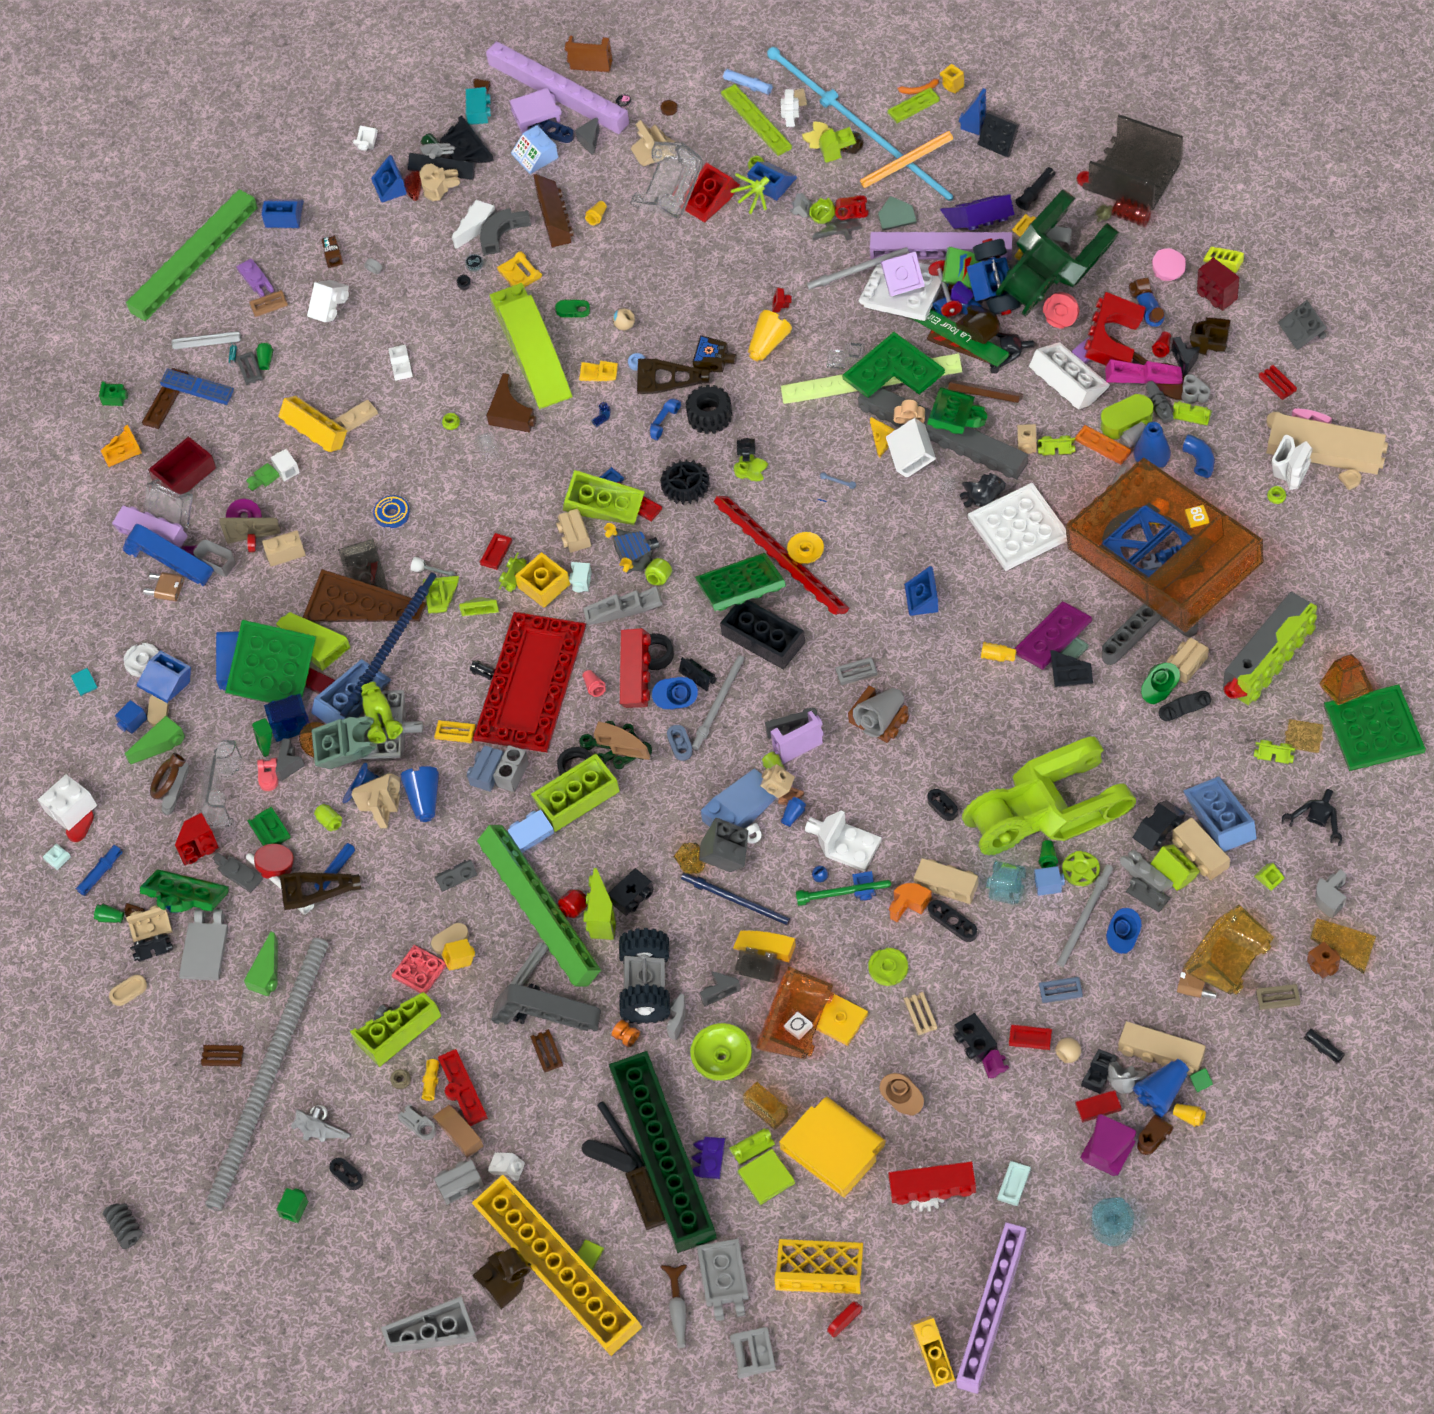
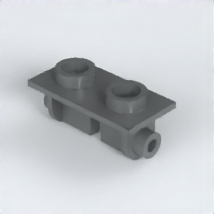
(455, 876)
(1149, 897)

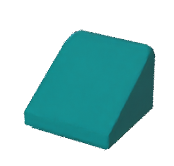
(84, 681)

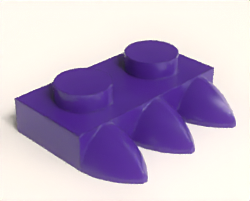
(710, 1157)

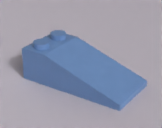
(333, 699)
(739, 802)
(1221, 814)

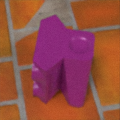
(1109, 1145)

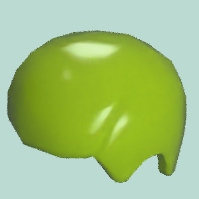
(822, 211)

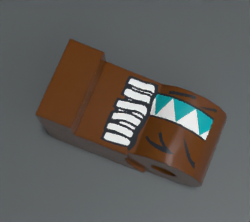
(331, 251)

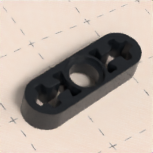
(967, 925)

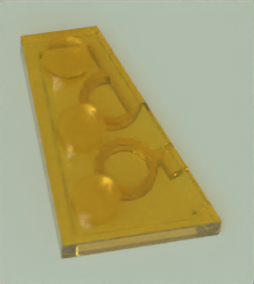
(1352, 945)

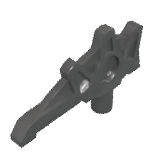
(838, 227)
(313, 1126)

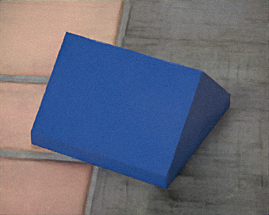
(388, 181)
(922, 593)

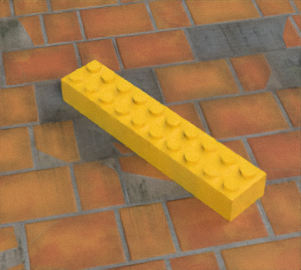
(557, 1265)

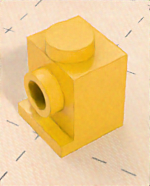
(951, 82)

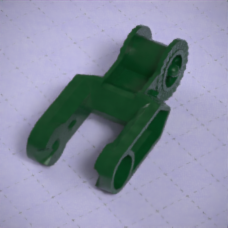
(1046, 261)

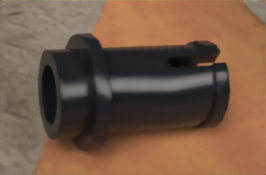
(482, 670)

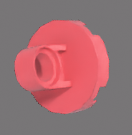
(1061, 310)

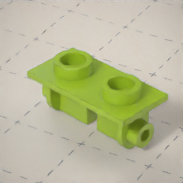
(1190, 413)
(1063, 444)
(508, 578)
(1282, 752)
(752, 1146)

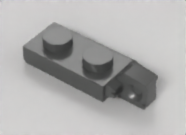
(237, 872)

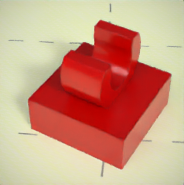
(780, 300)

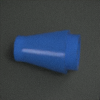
(793, 811)

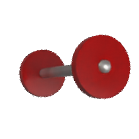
(951, 307)

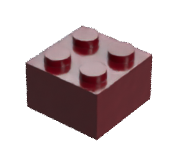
(1217, 284)

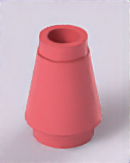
(593, 683)

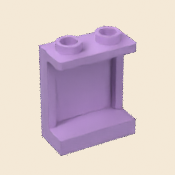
(534, 108)
(799, 740)

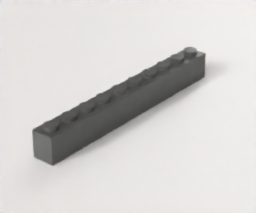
(971, 443)

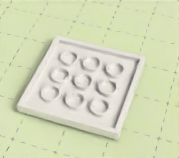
(1018, 526)

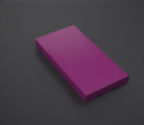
(1052, 634)

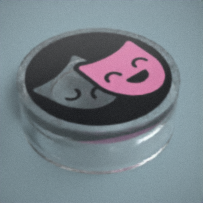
(624, 101)

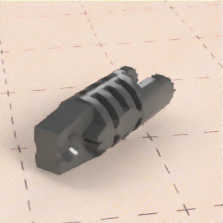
(1160, 404)

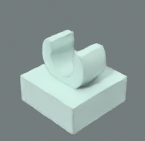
(56, 856)

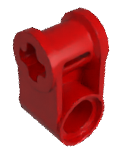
(852, 207)

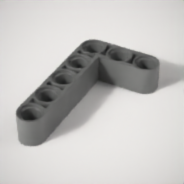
(1132, 636)
(544, 1005)

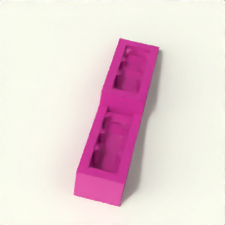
(1128, 372)

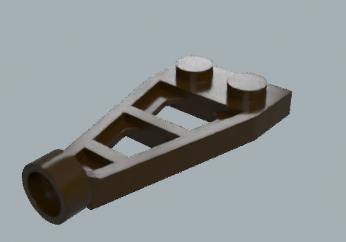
(647, 376)
(292, 889)

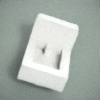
(366, 138)
(506, 1164)

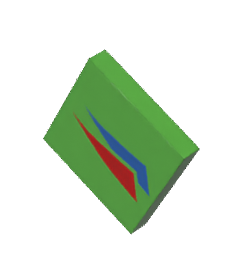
(956, 266)

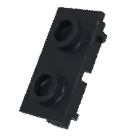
(693, 671)
(158, 944)

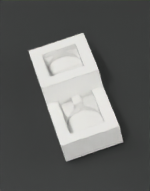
(400, 362)

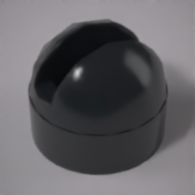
(462, 279)

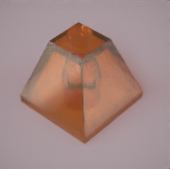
(1346, 680)

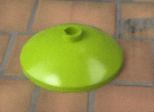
(718, 1041)

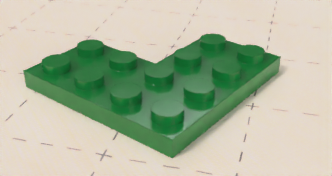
(893, 359)

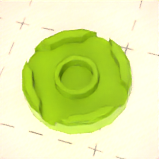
(891, 972)

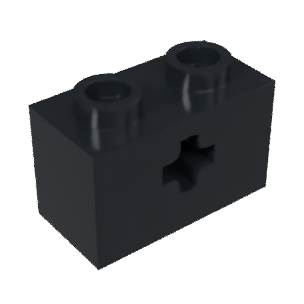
(631, 892)

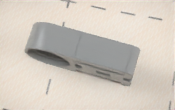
(415, 1122)

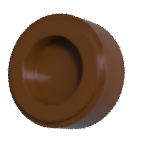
(668, 107)

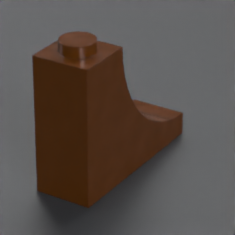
(507, 412)

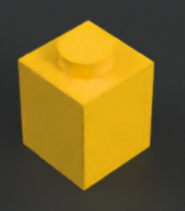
(458, 954)

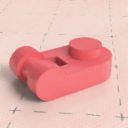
(267, 780)

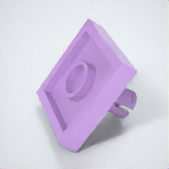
(902, 273)

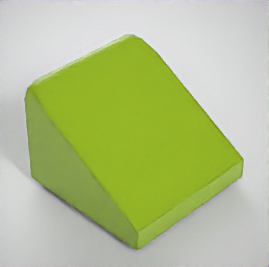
(1269, 876)

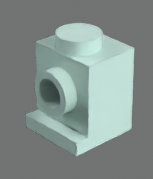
(580, 576)

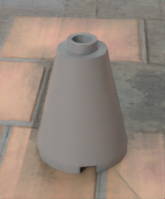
(878, 711)

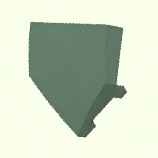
(896, 214)

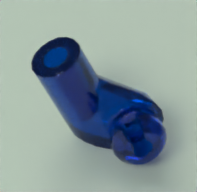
(604, 414)

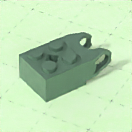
(341, 742)

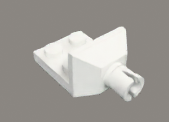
(843, 841)

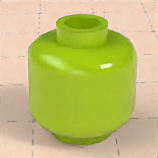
(658, 571)

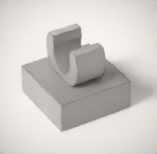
(801, 205)

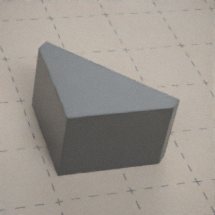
(588, 135)

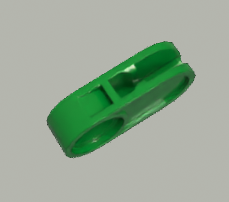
(569, 308)

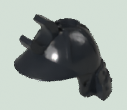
(982, 491)

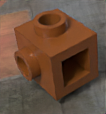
(1323, 960)

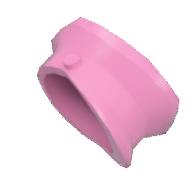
(1168, 264)

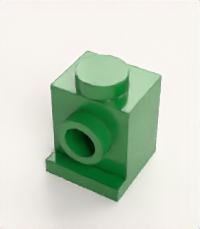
(112, 394)

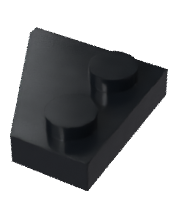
(1069, 670)

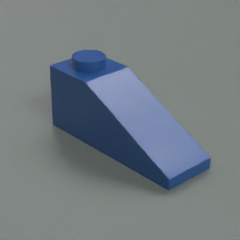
(975, 114)

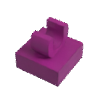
(994, 1064)

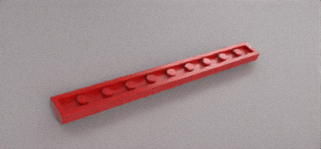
(778, 552)

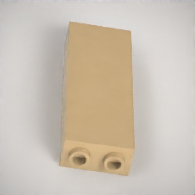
(1331, 443)

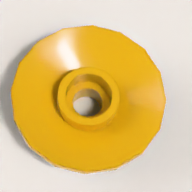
(802, 542)

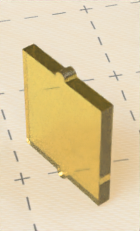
(1304, 735)

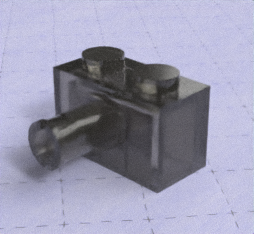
(757, 965)

